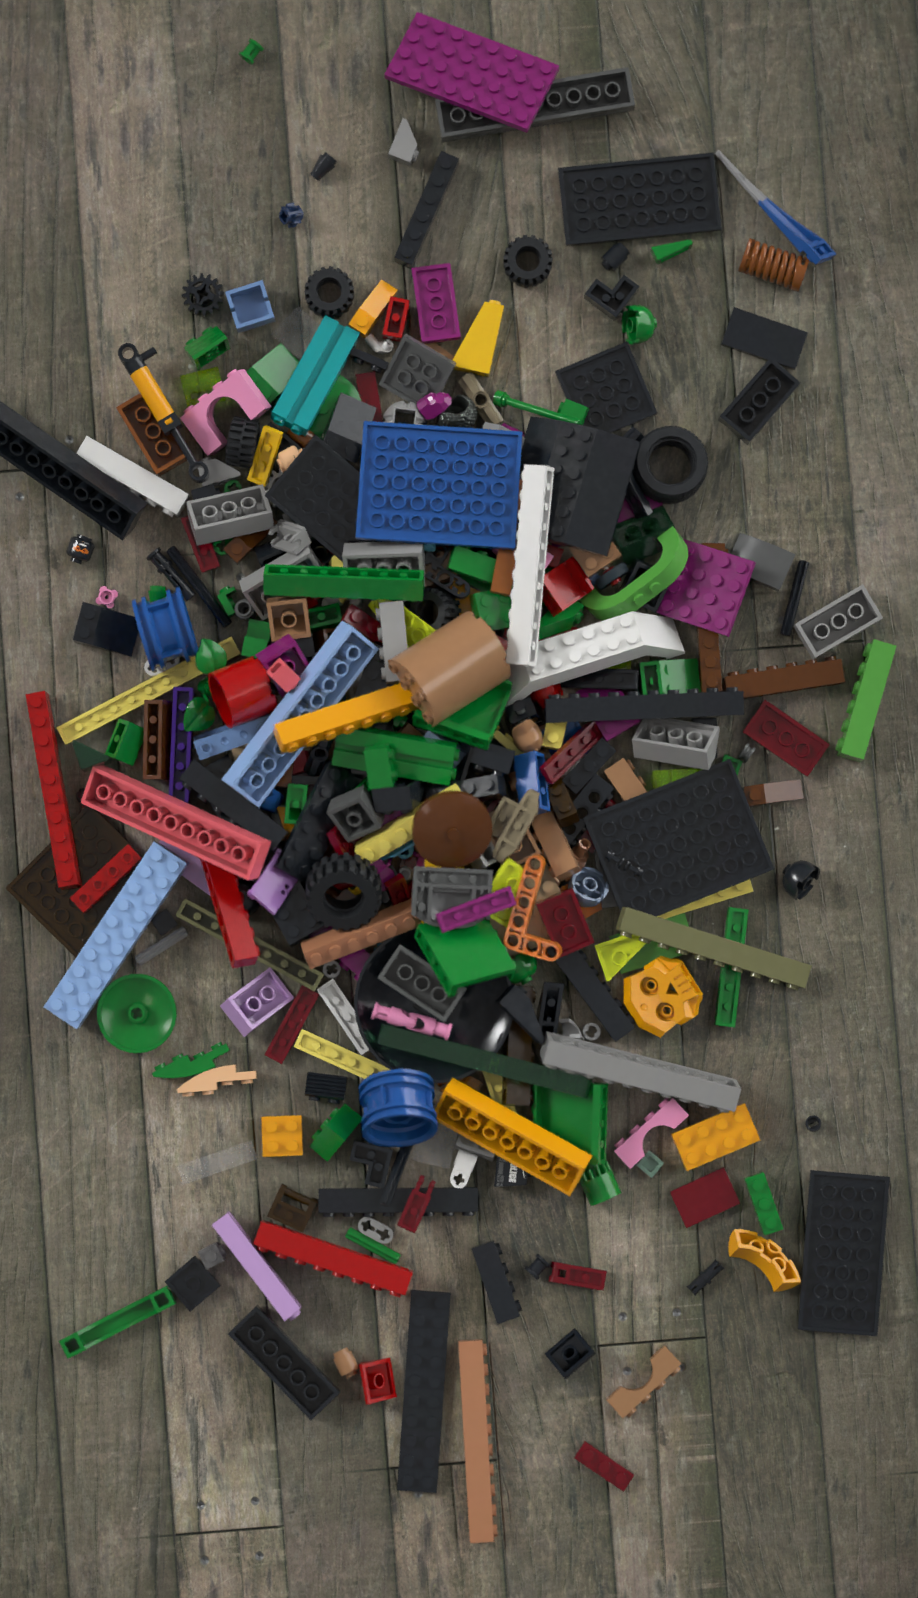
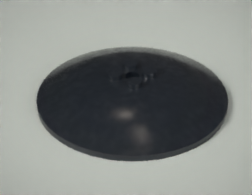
(474, 1020)

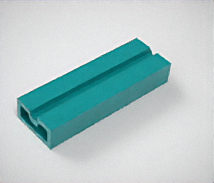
(314, 376)

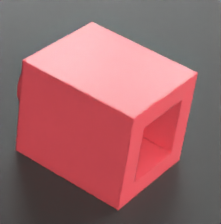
(283, 675)

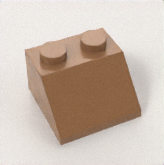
(288, 616)

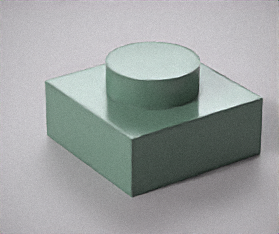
(650, 1164)

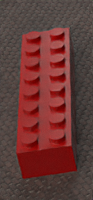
(333, 1257)

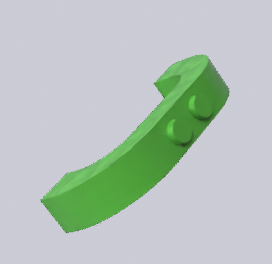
(645, 586)

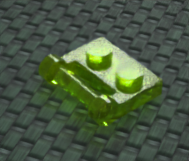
(199, 382)

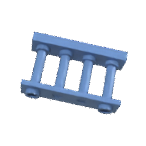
(225, 739)

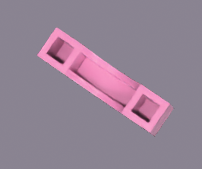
(631, 1149)

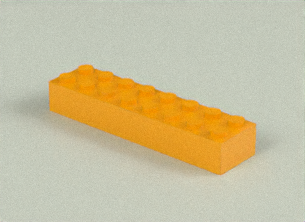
(511, 1136)

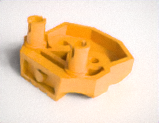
(649, 1003)

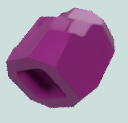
(433, 404)

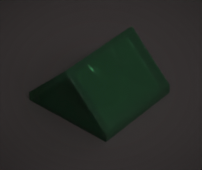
(89, 757)

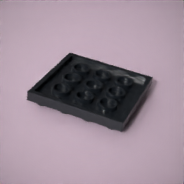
(609, 387)

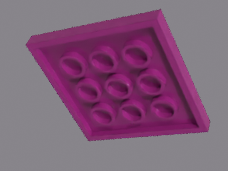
(708, 589)

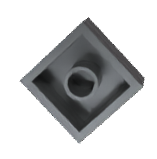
(355, 813)

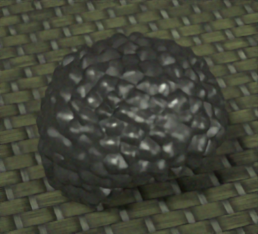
(459, 414)

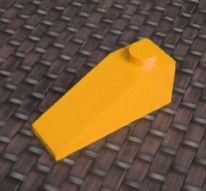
(372, 308)

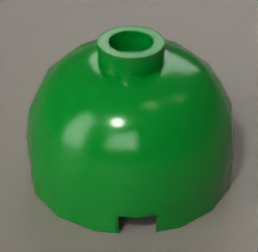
(638, 324)
(525, 968)

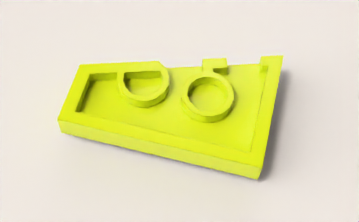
(507, 875)

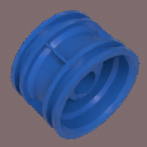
(165, 629)
(398, 1108)

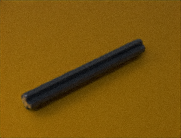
(199, 587)

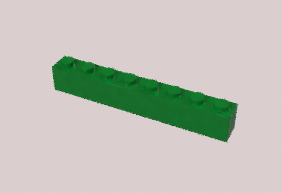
(343, 582)

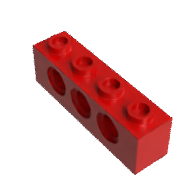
(106, 878)

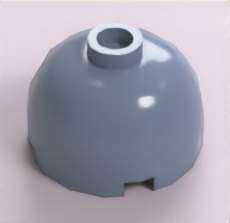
(588, 887)

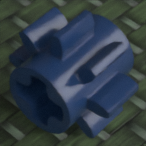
(291, 215)

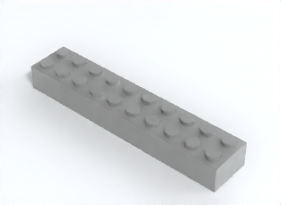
(640, 1071)

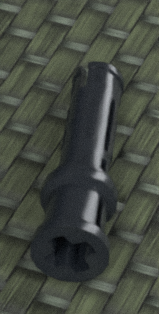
(165, 567)

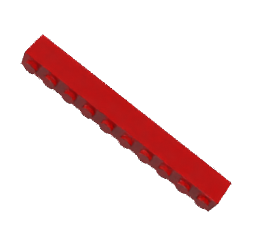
(53, 790)

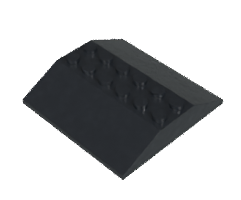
(588, 480)

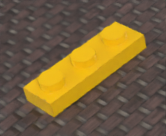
(265, 455)

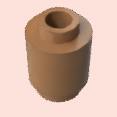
(346, 1363)

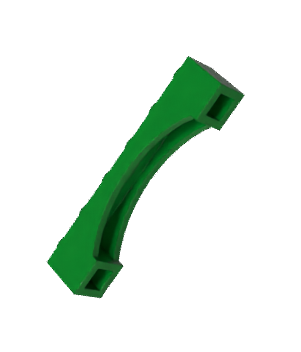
(117, 1321)

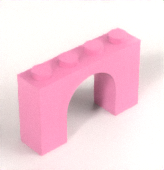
(200, 417)

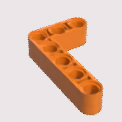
(526, 912)

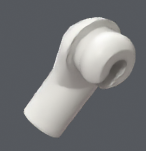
(379, 346)

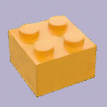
(282, 1135)

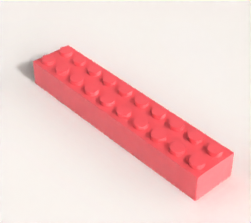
(176, 822)

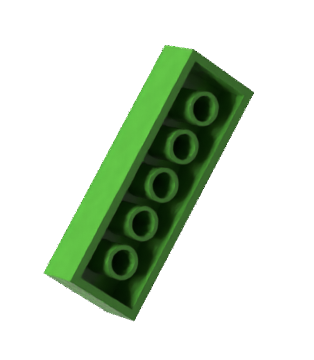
(866, 700)

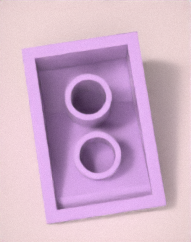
(256, 1002)

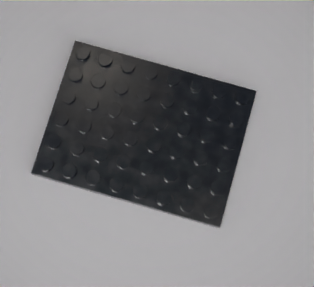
(685, 837)

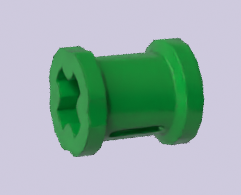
(251, 51)

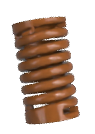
(777, 263)

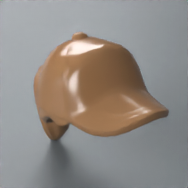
(527, 736)

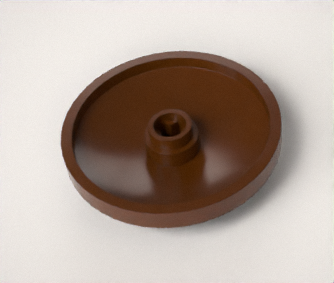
(451, 829)

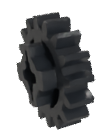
(194, 292)

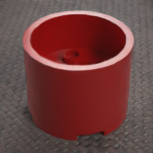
(241, 692)

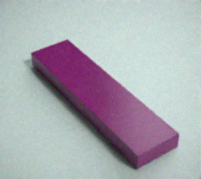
(475, 909)

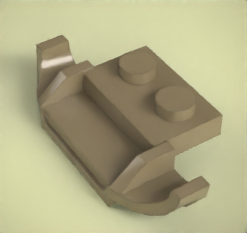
(512, 822)

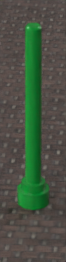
(502, 399)

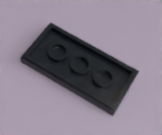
(764, 338)

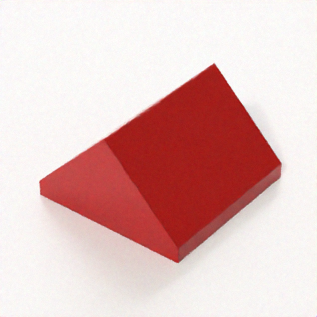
(377, 1380)

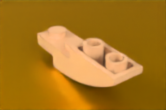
(208, 1080)

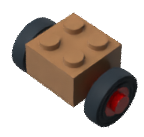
(594, 563)

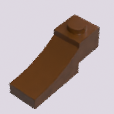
(242, 545)

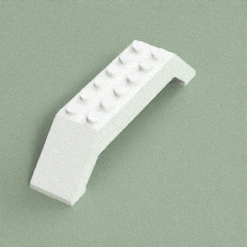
(595, 649)

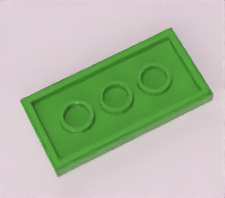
(650, 951)

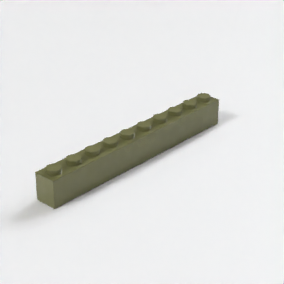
(713, 947)

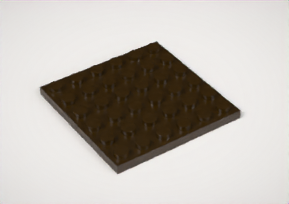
(38, 885)

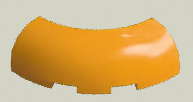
(766, 1257)

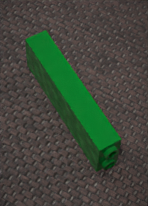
(415, 755)

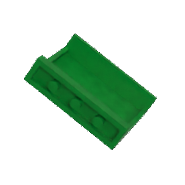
(476, 721)
(464, 954)
(575, 1118)

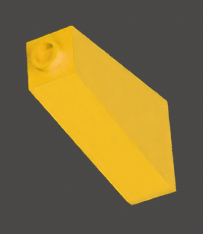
(479, 344)

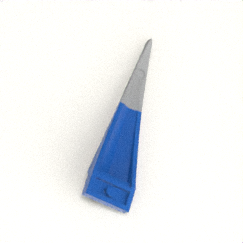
(798, 235)

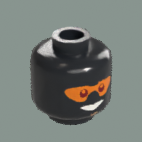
(80, 548)

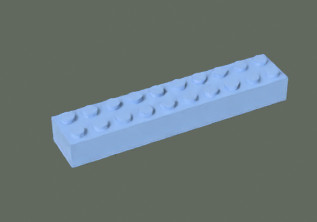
(320, 686)
(116, 935)

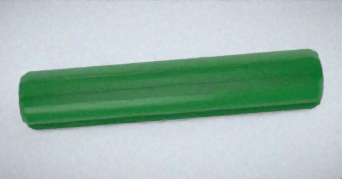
(372, 1245)

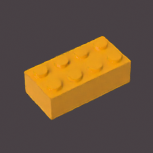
(715, 1137)

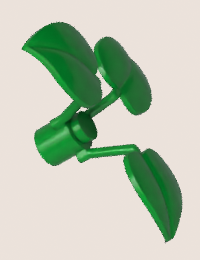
(208, 659)

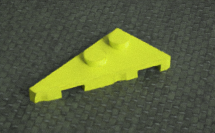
(616, 953)

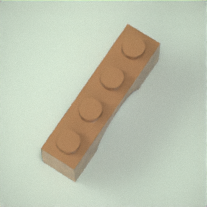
(625, 1399)

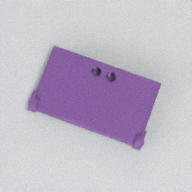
(270, 886)

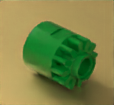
(599, 1183)

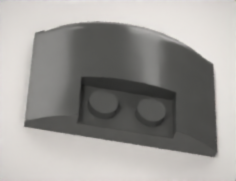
(444, 888)

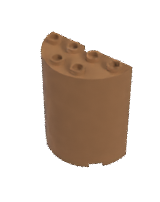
(451, 667)

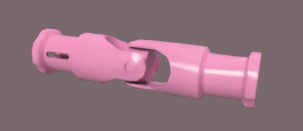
(399, 1017)

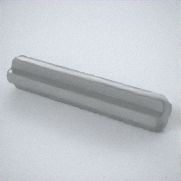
(161, 946)

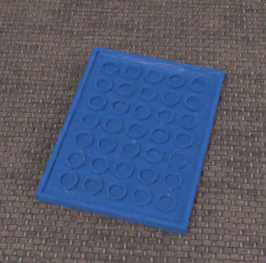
(439, 485)

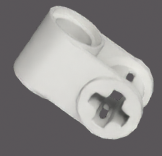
(463, 1165)

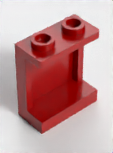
(565, 586)

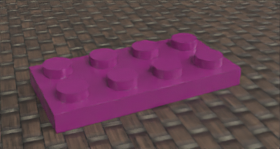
(436, 303)

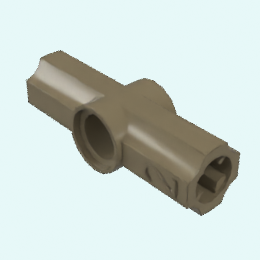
(473, 390)

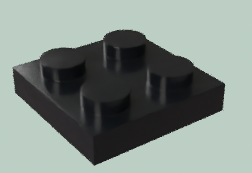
(192, 1283)

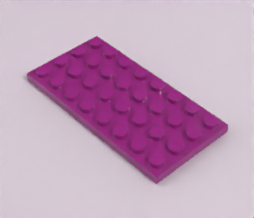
(472, 72)

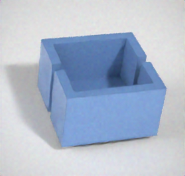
(249, 306)

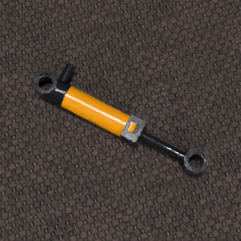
(158, 403)

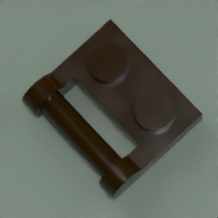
(290, 1214)

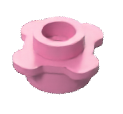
(106, 592)

